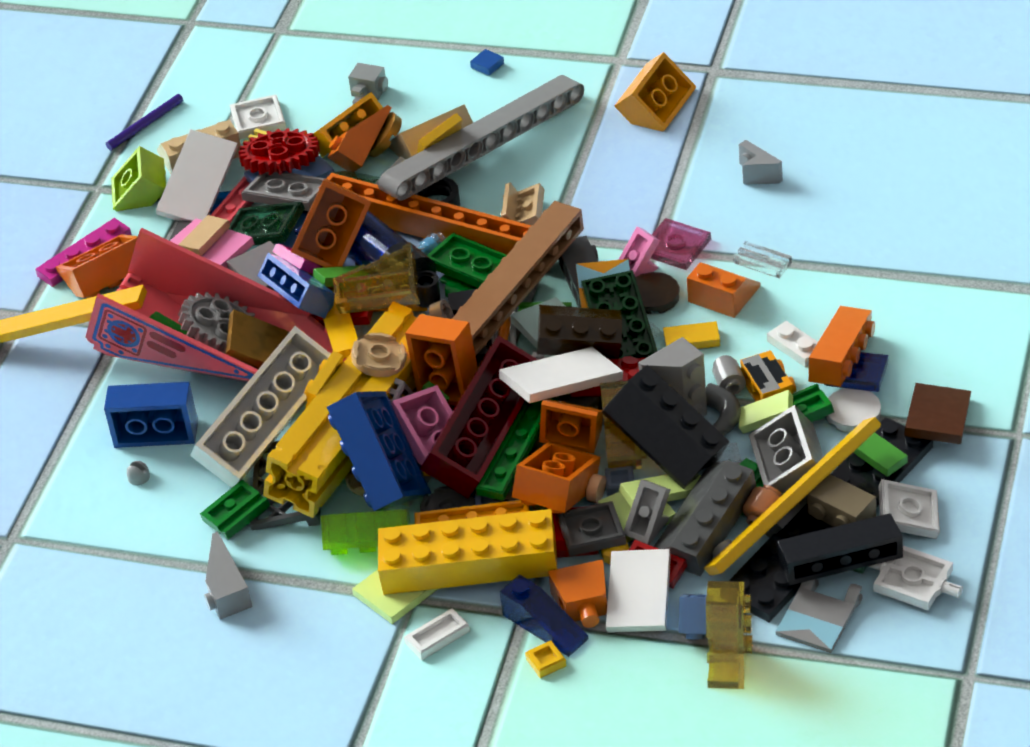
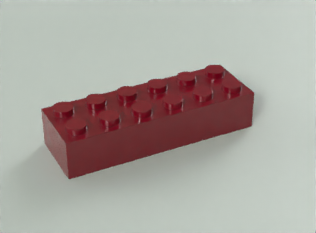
(477, 422)

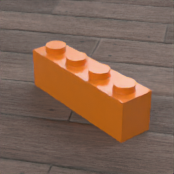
(840, 346)

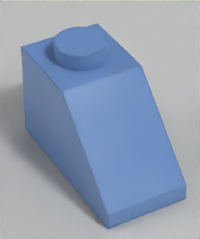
(692, 615)

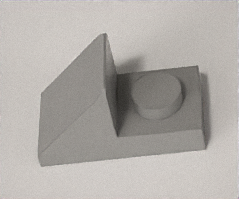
(758, 165)
(646, 514)

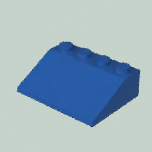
(377, 449)

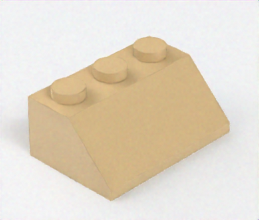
(407, 142)
(171, 149)

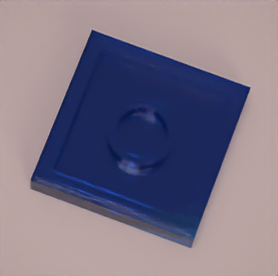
(867, 373)

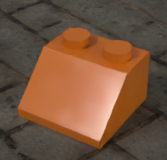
(719, 289)
(570, 425)

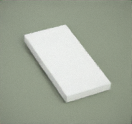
(196, 177)
(560, 374)

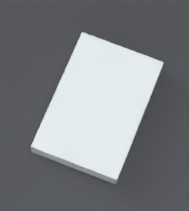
(638, 590)

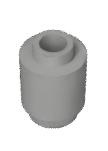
(728, 374)

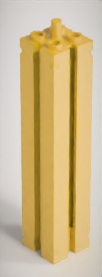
(309, 456)

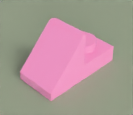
(639, 251)

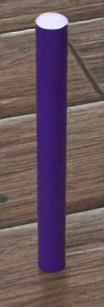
(144, 122)

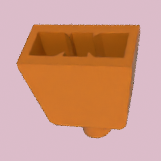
(580, 591)

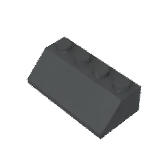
(708, 514)

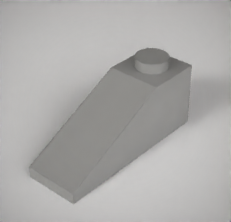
(224, 582)

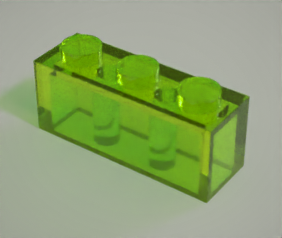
(358, 529)

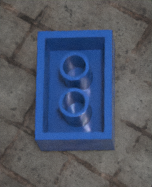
(151, 414)

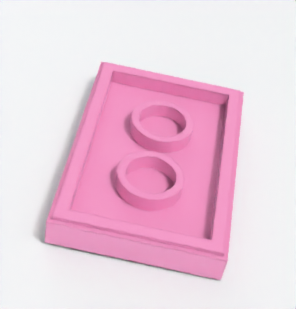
(225, 248)

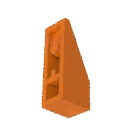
(355, 144)

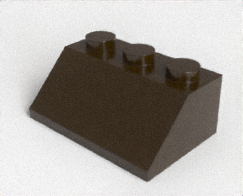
(577, 328)

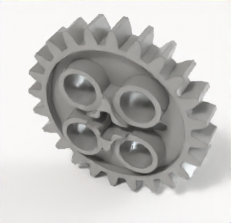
(208, 318)

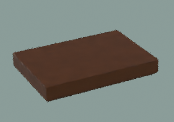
(937, 413)

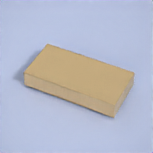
(205, 234)

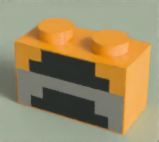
(765, 376)

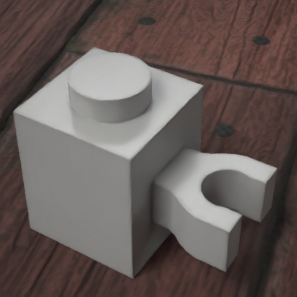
(367, 79)

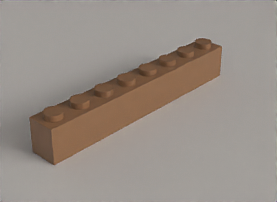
(520, 271)

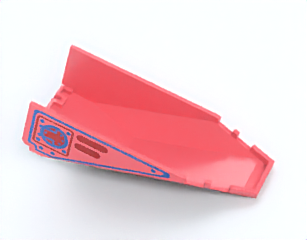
(170, 277)

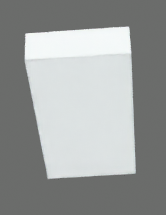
(436, 634)

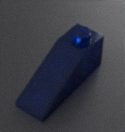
(540, 615)

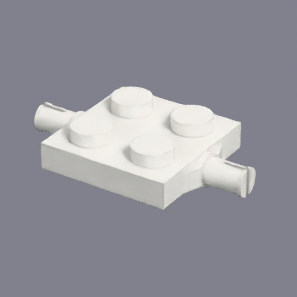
(915, 578)

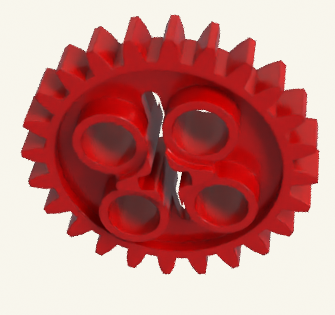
(279, 151)

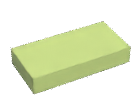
(764, 410)

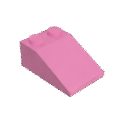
(422, 419)

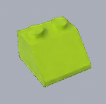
(138, 181)

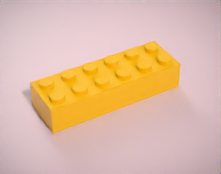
(466, 551)

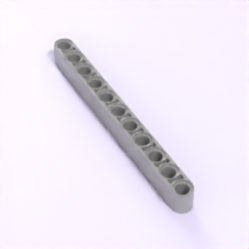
(480, 137)

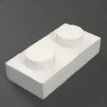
(792, 342)

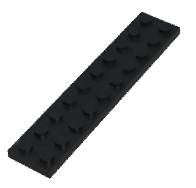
(763, 573)

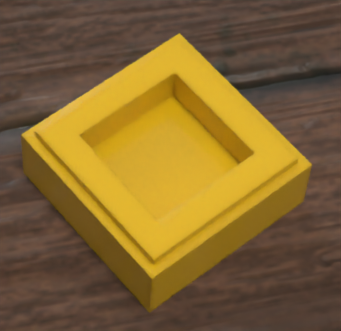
(545, 659)

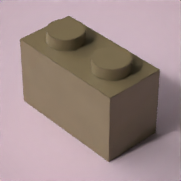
(840, 502)

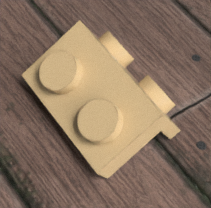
(523, 205)

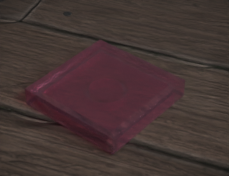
(679, 243)

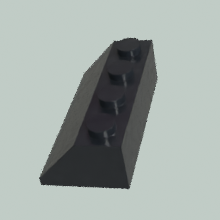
(665, 427)

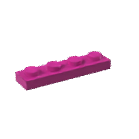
(106, 232)

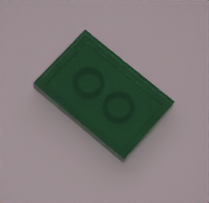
(267, 222)

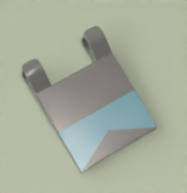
(818, 618)

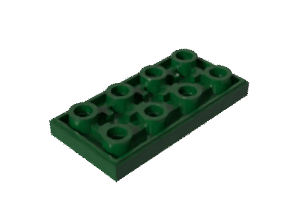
(622, 293)

